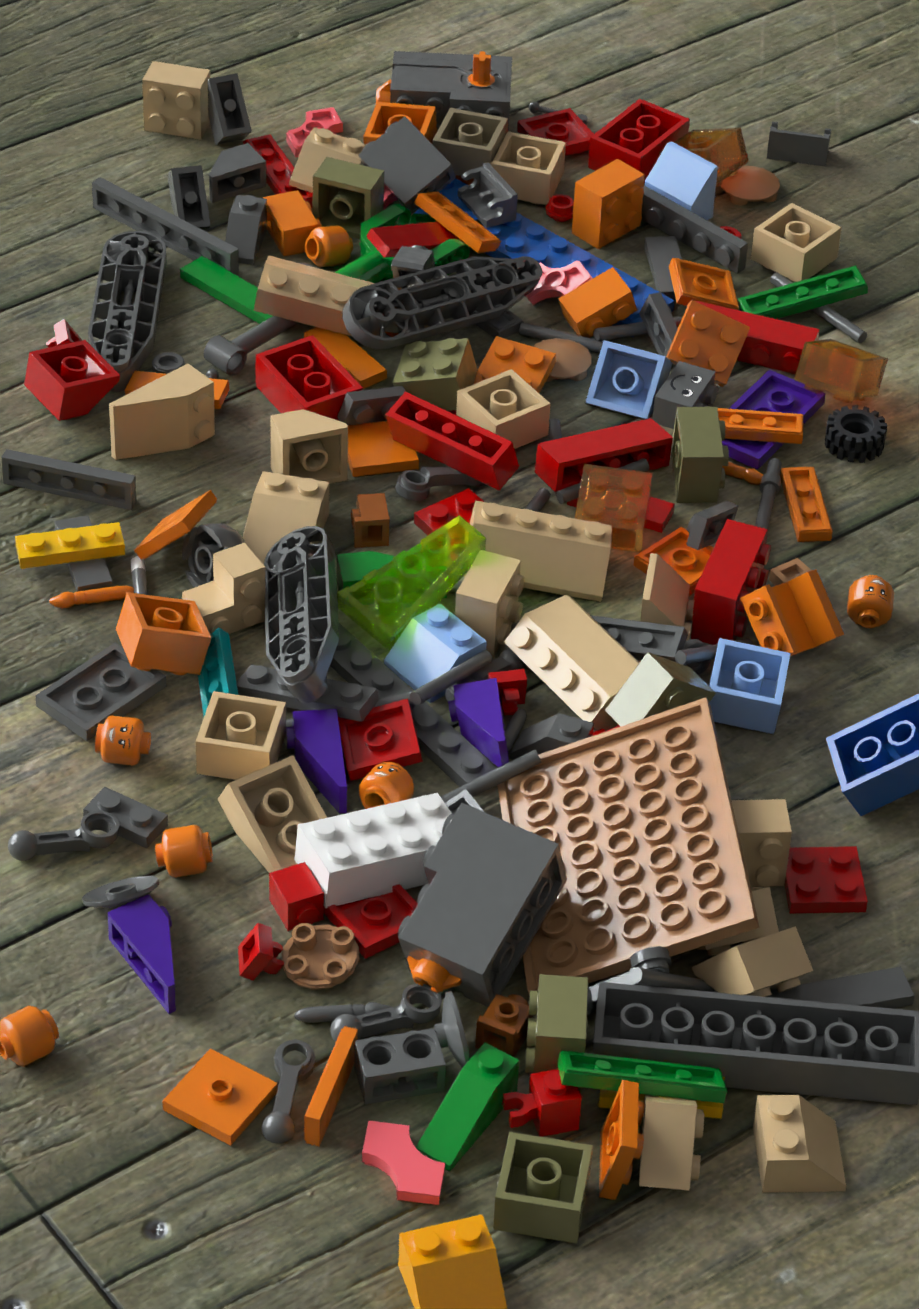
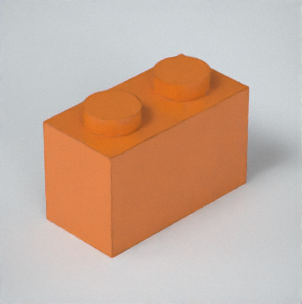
(290, 221)
(598, 303)

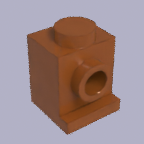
(370, 521)
(507, 1018)

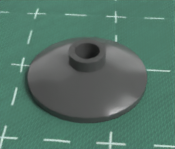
(120, 892)
(451, 1031)

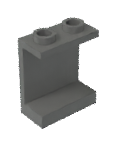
(408, 163)

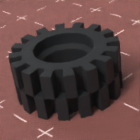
(855, 433)

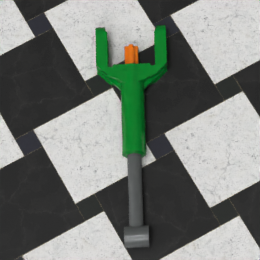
(370, 267)

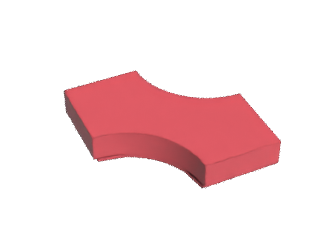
(319, 119)
(559, 281)
(392, 1151)

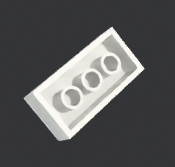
(371, 848)

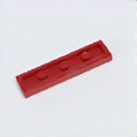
(278, 166)
(391, 238)

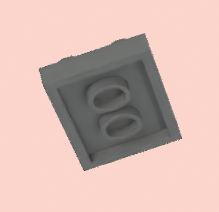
(98, 690)

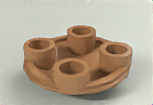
(751, 185)
(571, 358)
(320, 955)

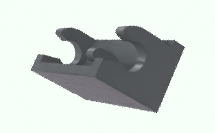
(798, 146)
(489, 196)

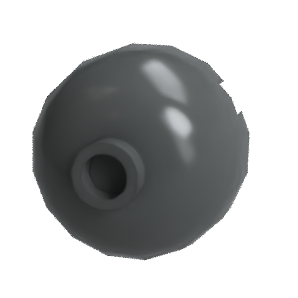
(202, 544)

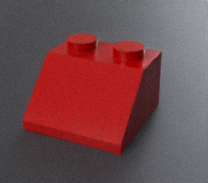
(69, 378)

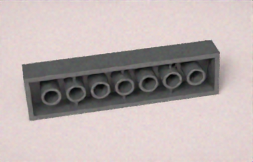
(766, 1040)

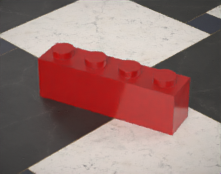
(770, 340)
(452, 440)
(563, 459)

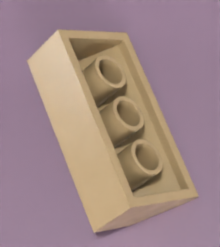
(305, 294)
(554, 550)
(573, 657)

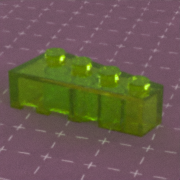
(411, 581)

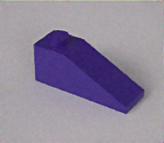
(481, 718)
(319, 753)
(143, 939)

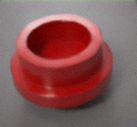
(560, 207)

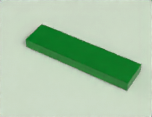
(223, 286)
(806, 294)
(653, 1076)

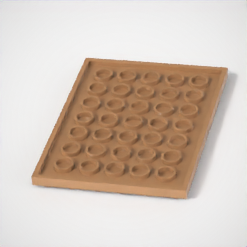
(641, 844)

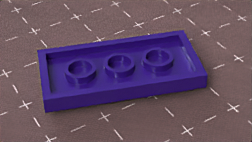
(771, 394)

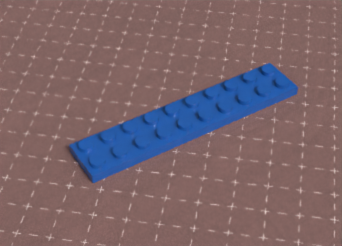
(529, 239)

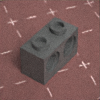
(399, 1066)

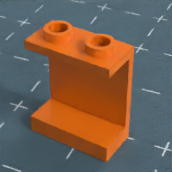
(792, 614)

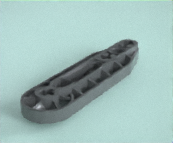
(384, 308)
(123, 326)
(302, 610)

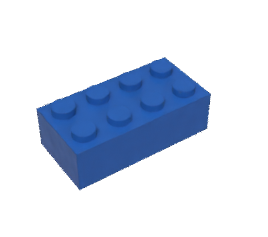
(879, 756)

